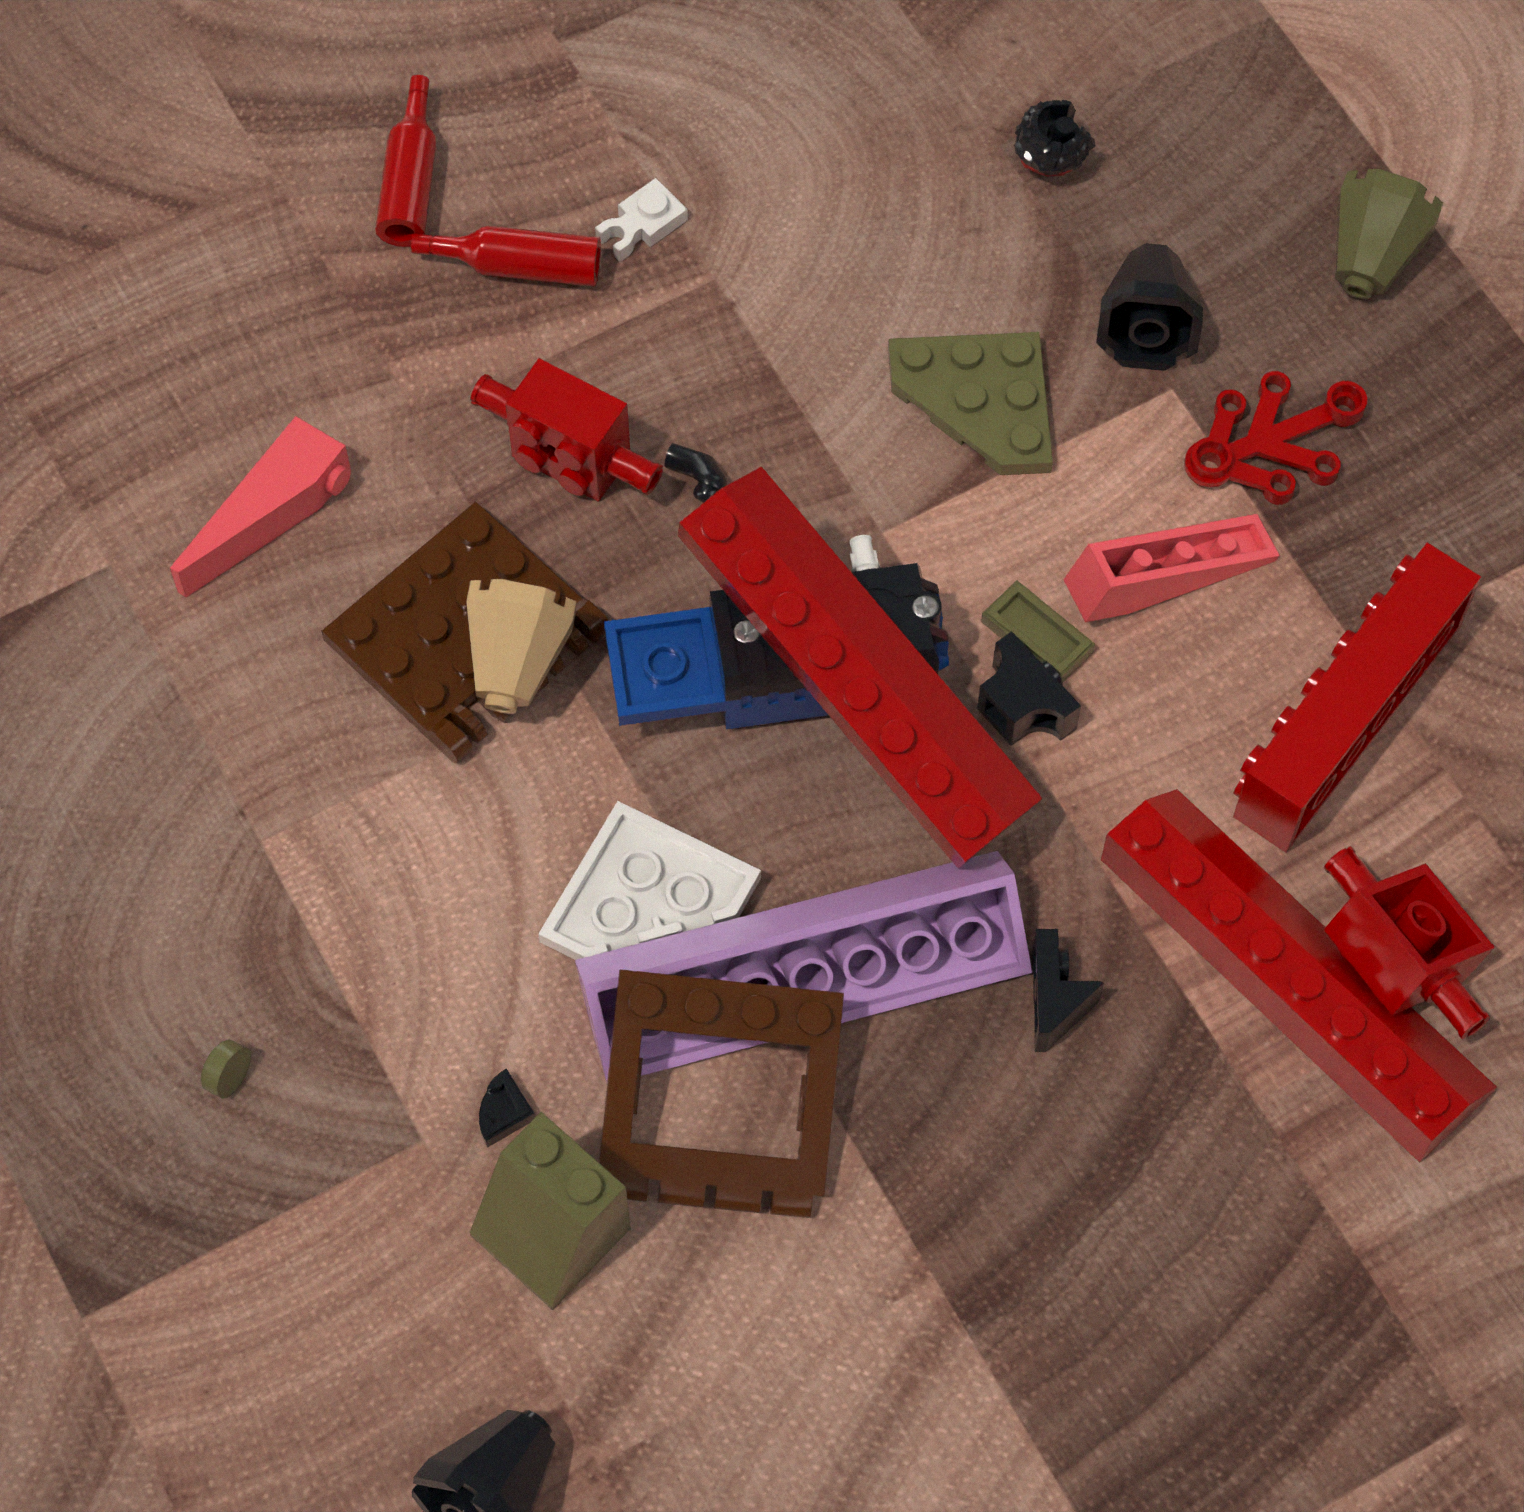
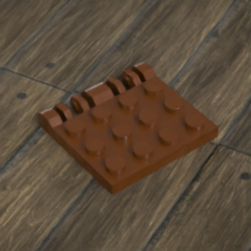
(414, 627)

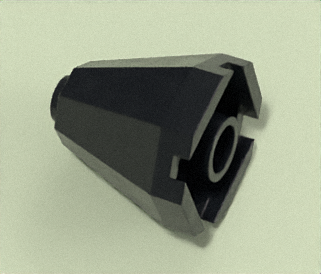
(1150, 311)
(490, 1468)

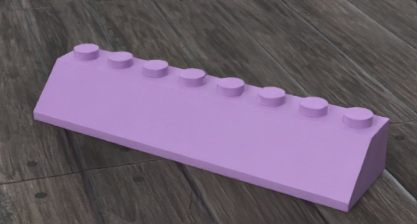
(872, 942)

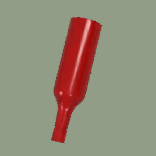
(407, 171)
(520, 254)

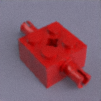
(568, 431)
(1408, 940)

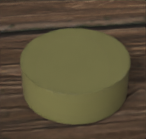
(225, 1068)

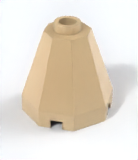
(514, 640)

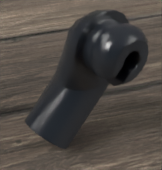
(700, 466)

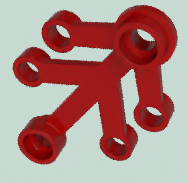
(1271, 440)

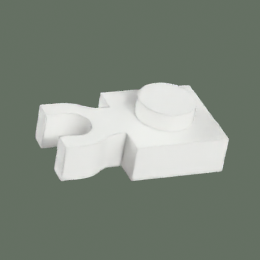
(644, 215)

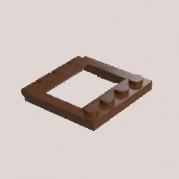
(725, 1011)

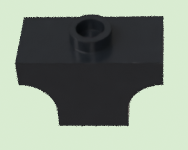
(1026, 695)

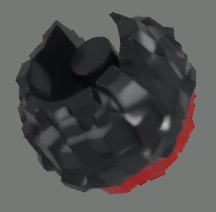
(1051, 140)

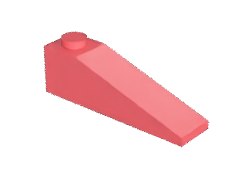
(276, 494)
(1157, 566)

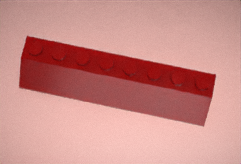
(858, 665)
(1293, 972)

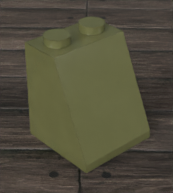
(550, 1211)

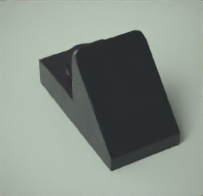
(1056, 1000)

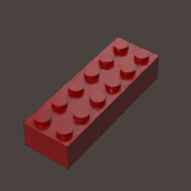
(1354, 696)

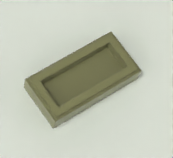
(1039, 629)

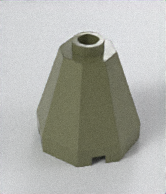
(1380, 229)

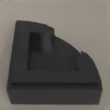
(503, 1109)

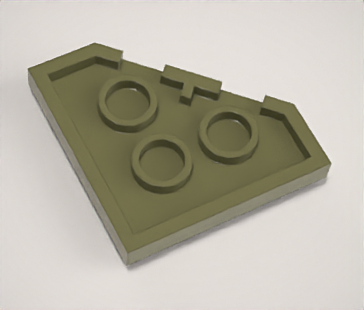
(980, 394)

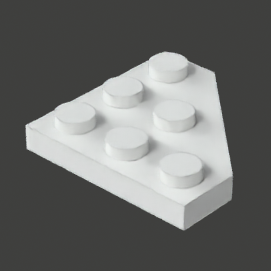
(645, 885)

